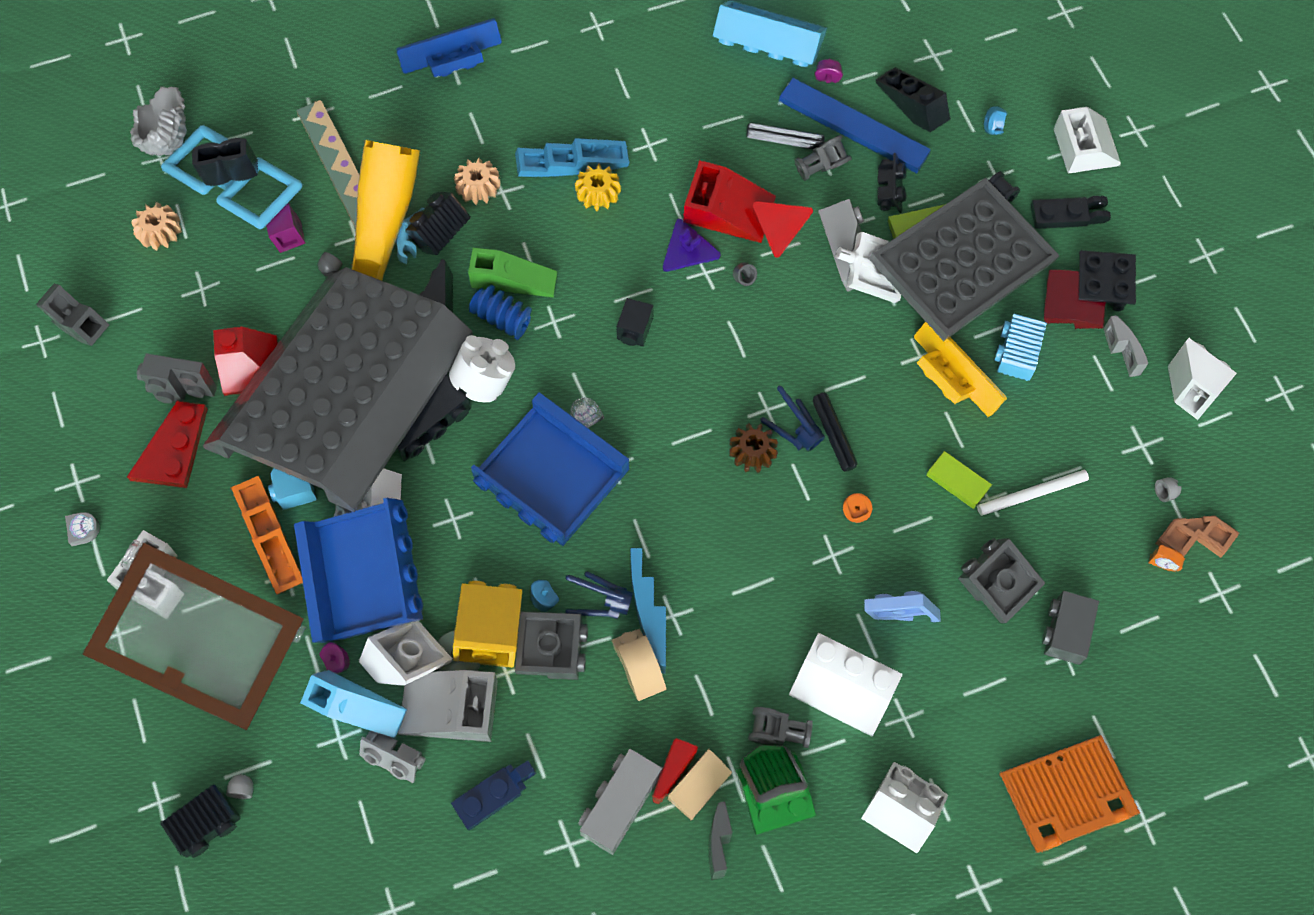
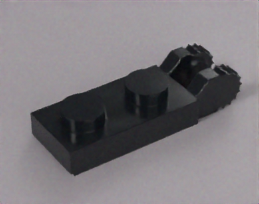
(1069, 212)

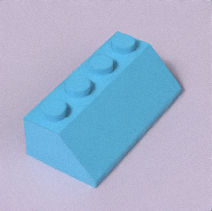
(769, 32)

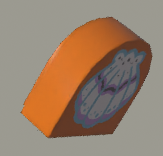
(1167, 558)

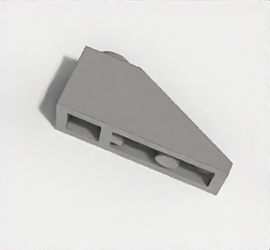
(841, 227)

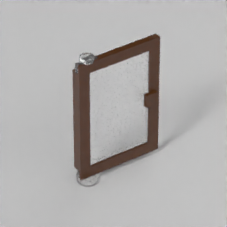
(193, 635)

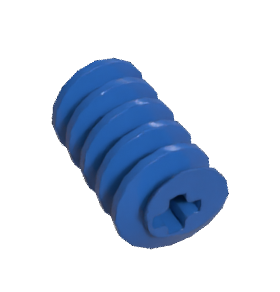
(501, 311)

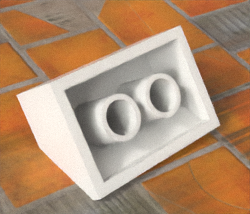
(845, 684)

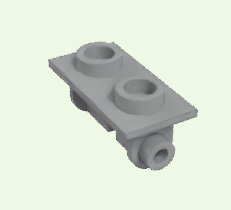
(378, 750)

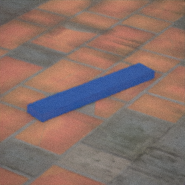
(854, 125)

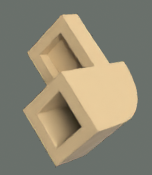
(639, 664)

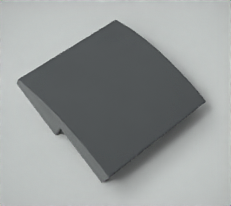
(719, 835)

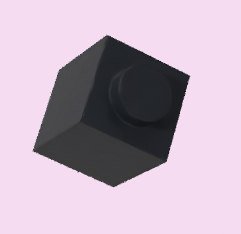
(634, 322)

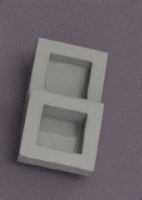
(1123, 340)

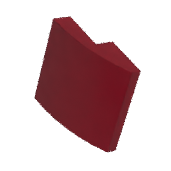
(1064, 305)

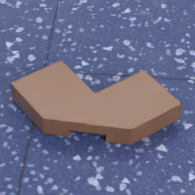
(1207, 530)

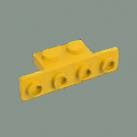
(956, 372)

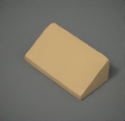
(699, 784)

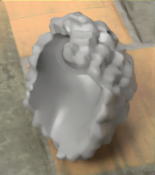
(161, 124)

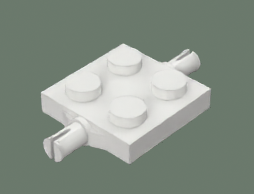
(863, 273)

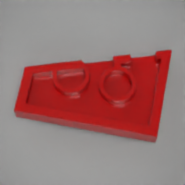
(173, 447)

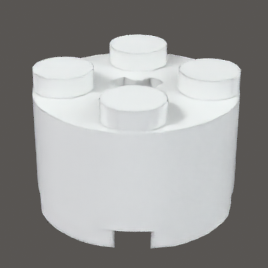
(482, 368)

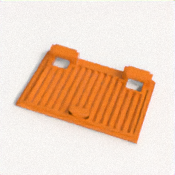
(1069, 793)

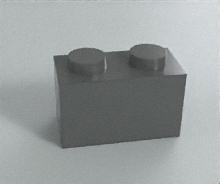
(1070, 627)

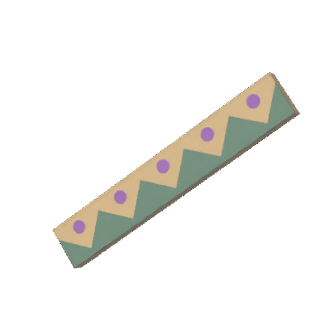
(332, 154)

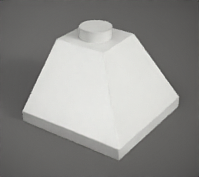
(402, 654)

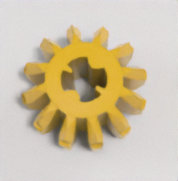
(597, 187)

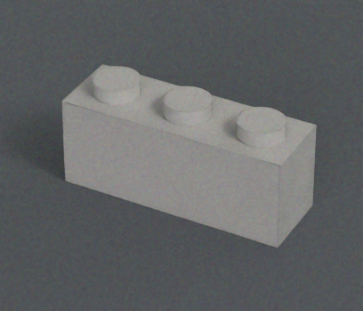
(619, 801)

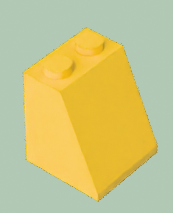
(487, 624)

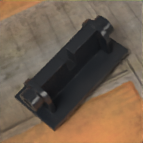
(892, 174)

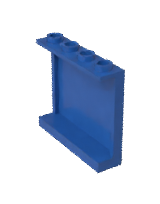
(551, 470)
(358, 572)

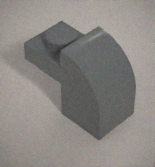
(71, 316)

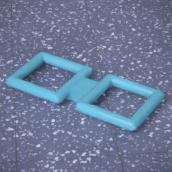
(232, 187)

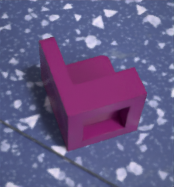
(286, 230)

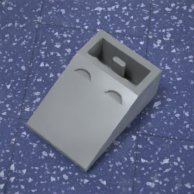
(450, 705)

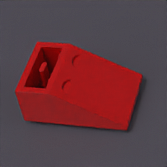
(725, 202)

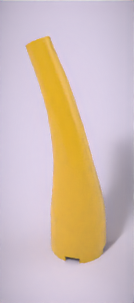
(382, 202)

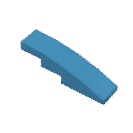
(571, 158)
(650, 617)

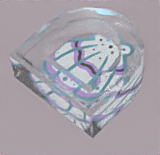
(586, 411)

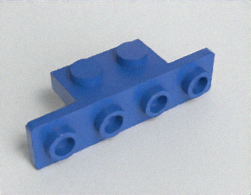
(450, 50)

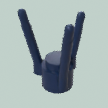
(807, 434)
(617, 597)

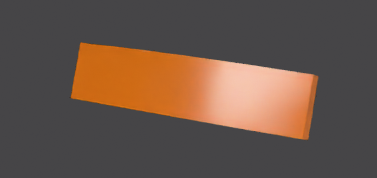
(267, 535)

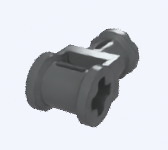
(827, 156)
(779, 728)

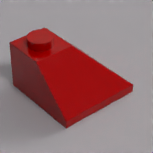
(239, 356)

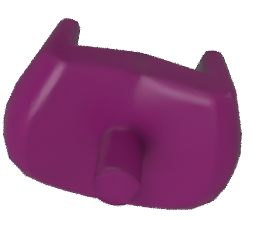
(829, 71)
(335, 657)

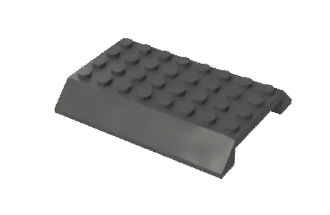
(343, 385)

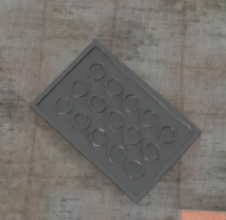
(964, 258)

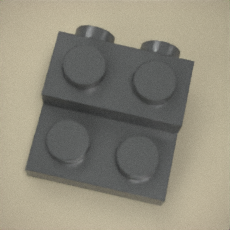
(173, 378)
(1001, 578)
(551, 645)

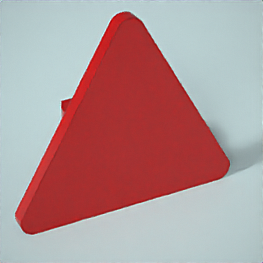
(781, 223)

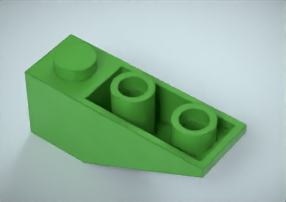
(510, 273)

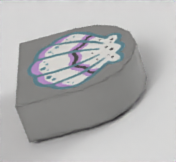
(81, 528)

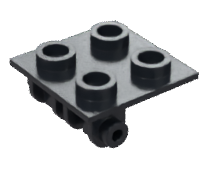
(1107, 278)

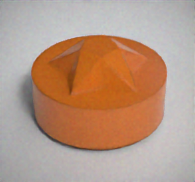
(857, 507)

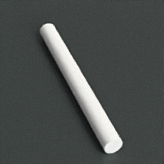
(1032, 492)

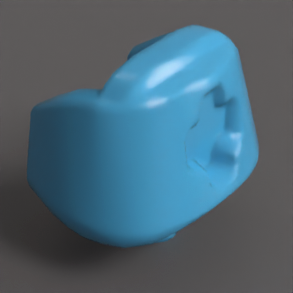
(995, 120)
(543, 595)

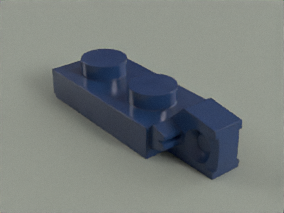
(492, 794)

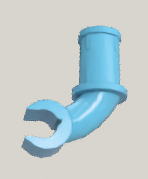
(403, 242)

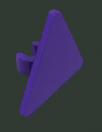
(687, 248)

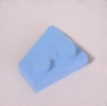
(901, 607)

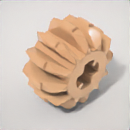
(477, 181)
(156, 226)

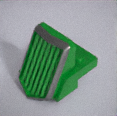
(774, 788)

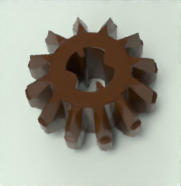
(763, 445)

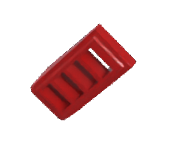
(677, 761)

